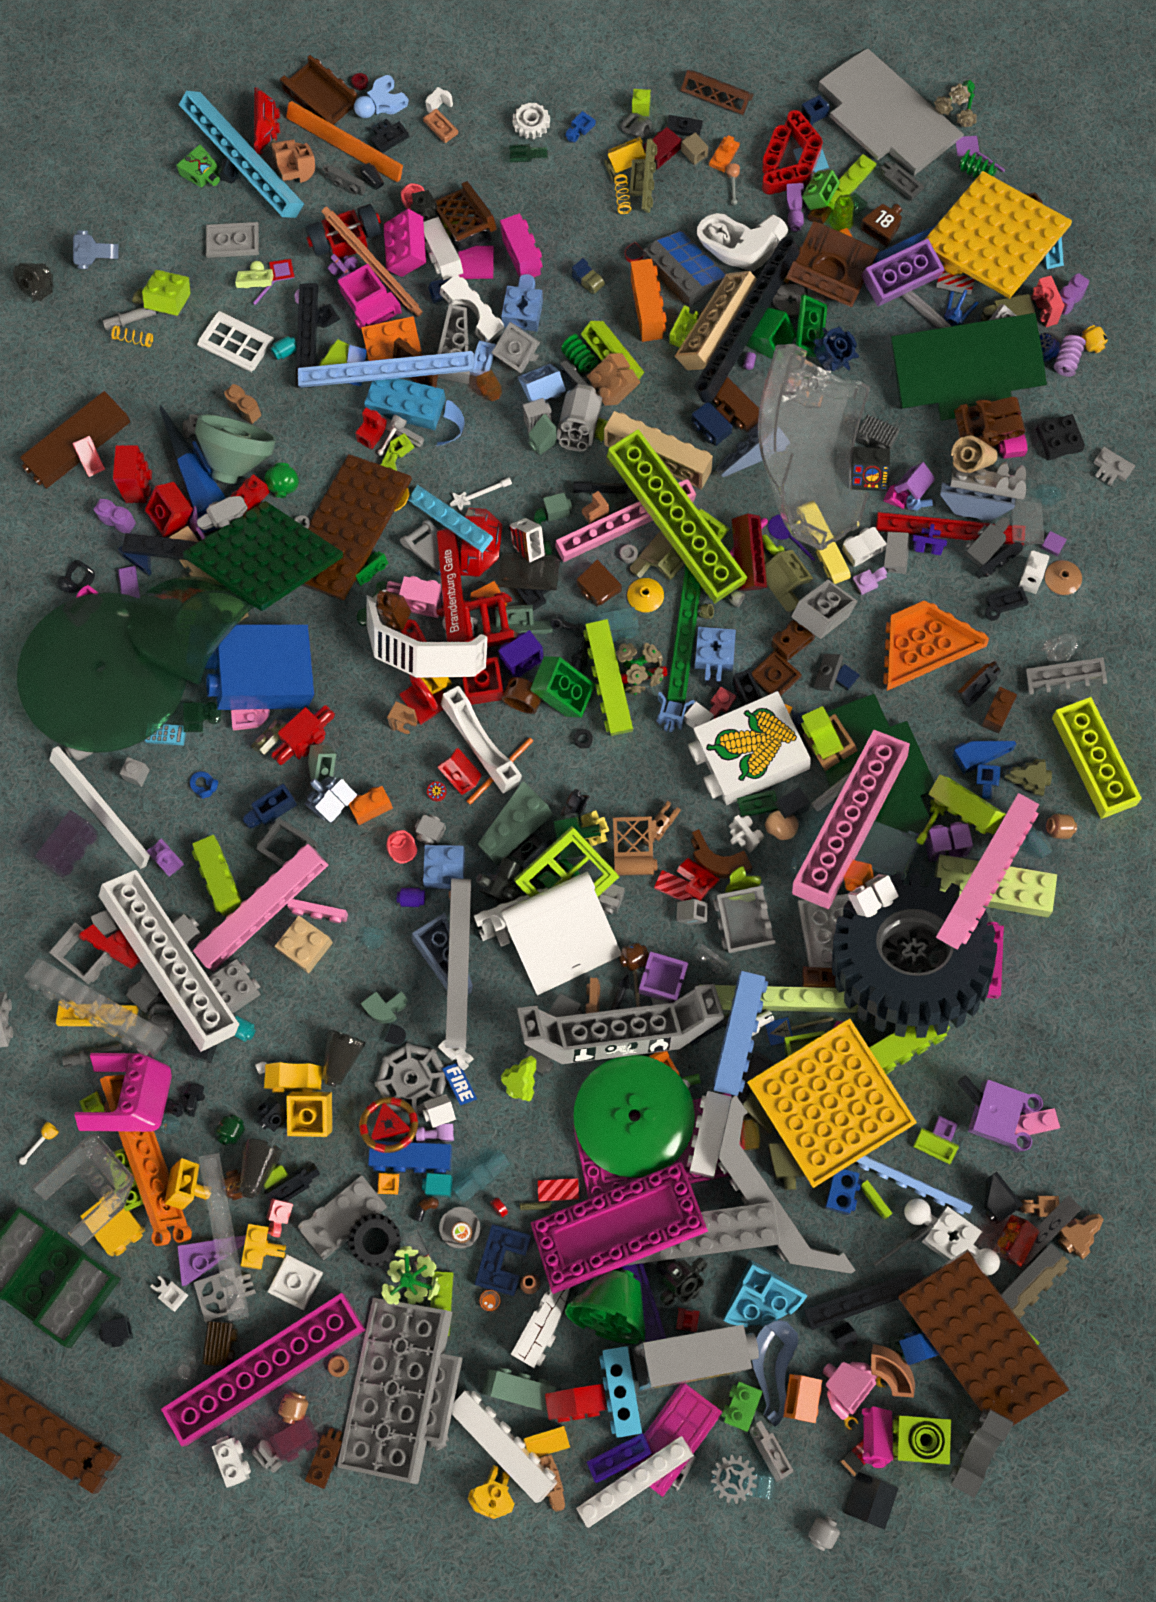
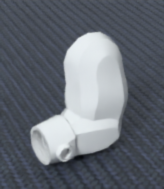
(737, 243)

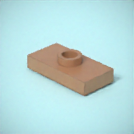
(440, 125)

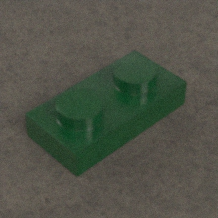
(757, 803)

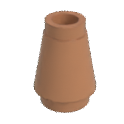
(530, 1289)

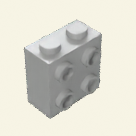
(235, 985)

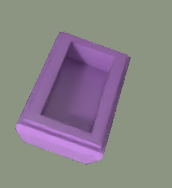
(128, 581)

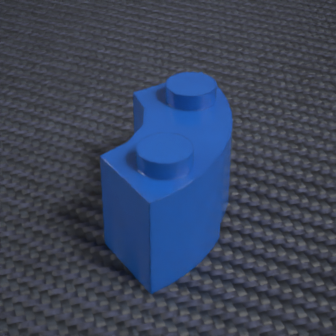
(917, 1347)

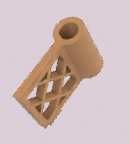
(634, 862)

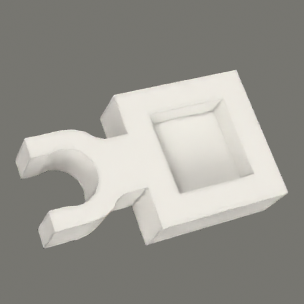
(171, 1294)

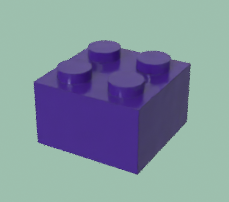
(521, 654)

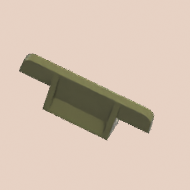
(660, 555)
(783, 575)

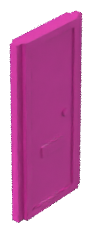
(683, 1415)

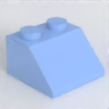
(542, 383)

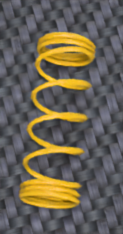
(621, 206)
(141, 334)

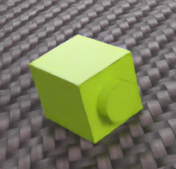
(641, 101)

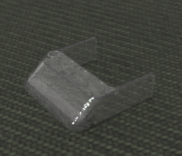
(103, 1175)

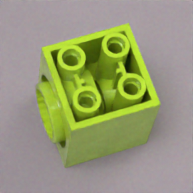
(907, 1436)

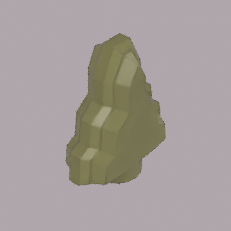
(1030, 776)

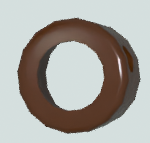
(520, 697)

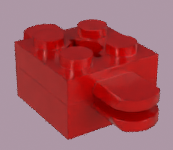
(302, 732)

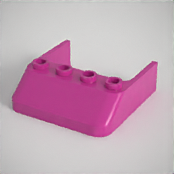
(141, 1096)

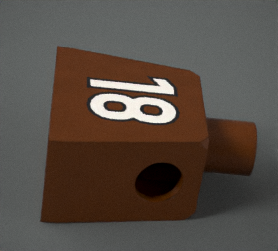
(882, 223)

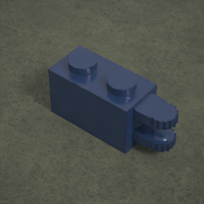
(270, 807)

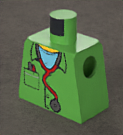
(199, 168)

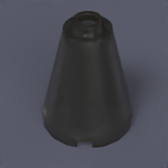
(340, 1056)
(256, 1166)

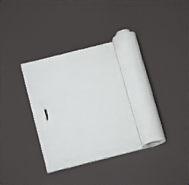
(561, 933)

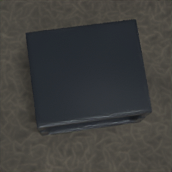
(712, 682)

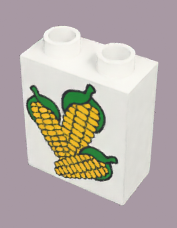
(749, 749)

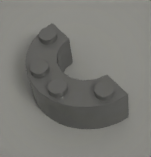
(979, 1450)

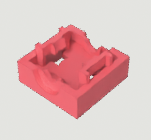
(1049, 300)

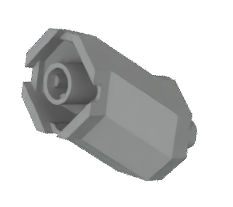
(579, 418)

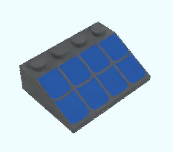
(684, 266)

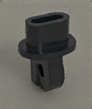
(194, 1094)

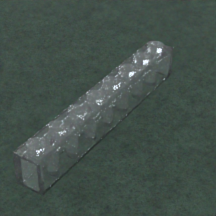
(96, 1008)
(223, 1237)

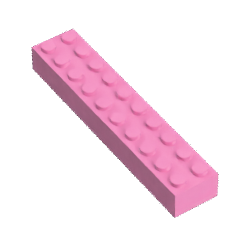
(850, 819)
(989, 871)

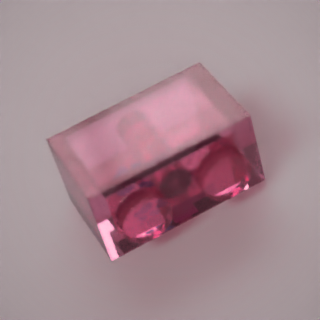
(295, 1439)

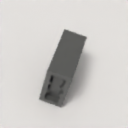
(273, 829)

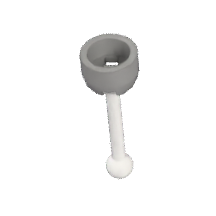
(397, 424)

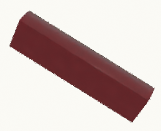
(749, 551)

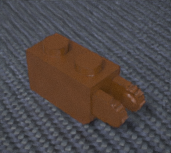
(393, 609)

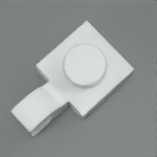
(458, 1053)

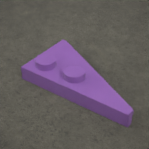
(199, 1258)

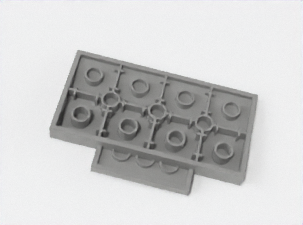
(886, 113)
(400, 1391)

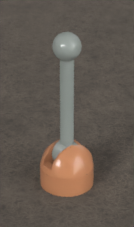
(732, 172)

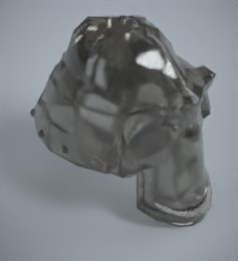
(34, 280)

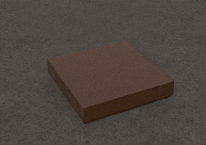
(775, 674)

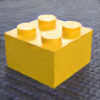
(309, 1113)

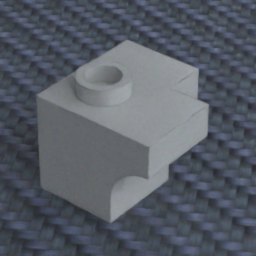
(611, 899)

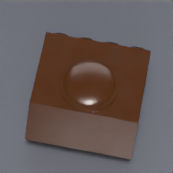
(832, 263)

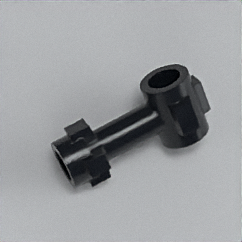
(559, 621)

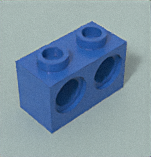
(837, 1189)

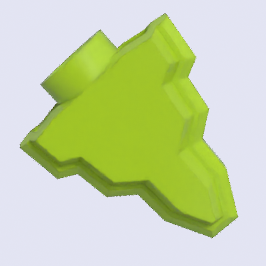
(520, 1079)

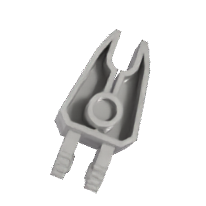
(222, 513)

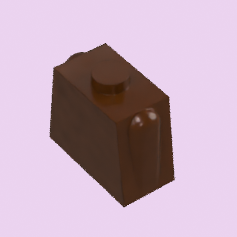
(598, 584)

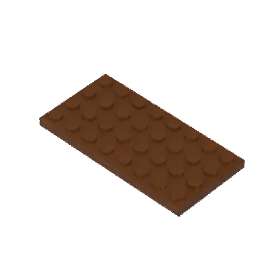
(354, 519)
(982, 1339)

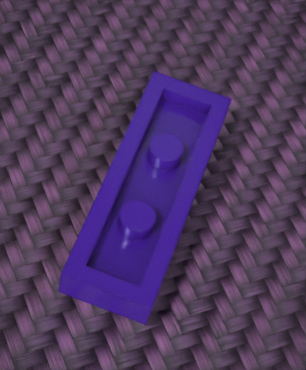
(619, 1458)

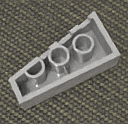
(455, 339)

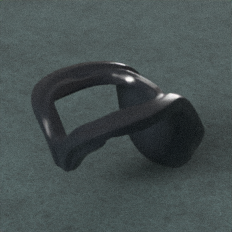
(65, 582)

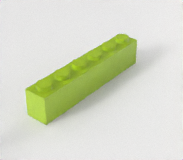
(609, 677)

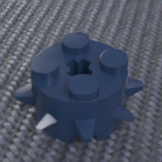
(835, 349)

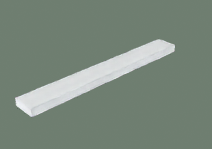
(99, 807)

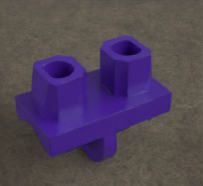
(937, 543)

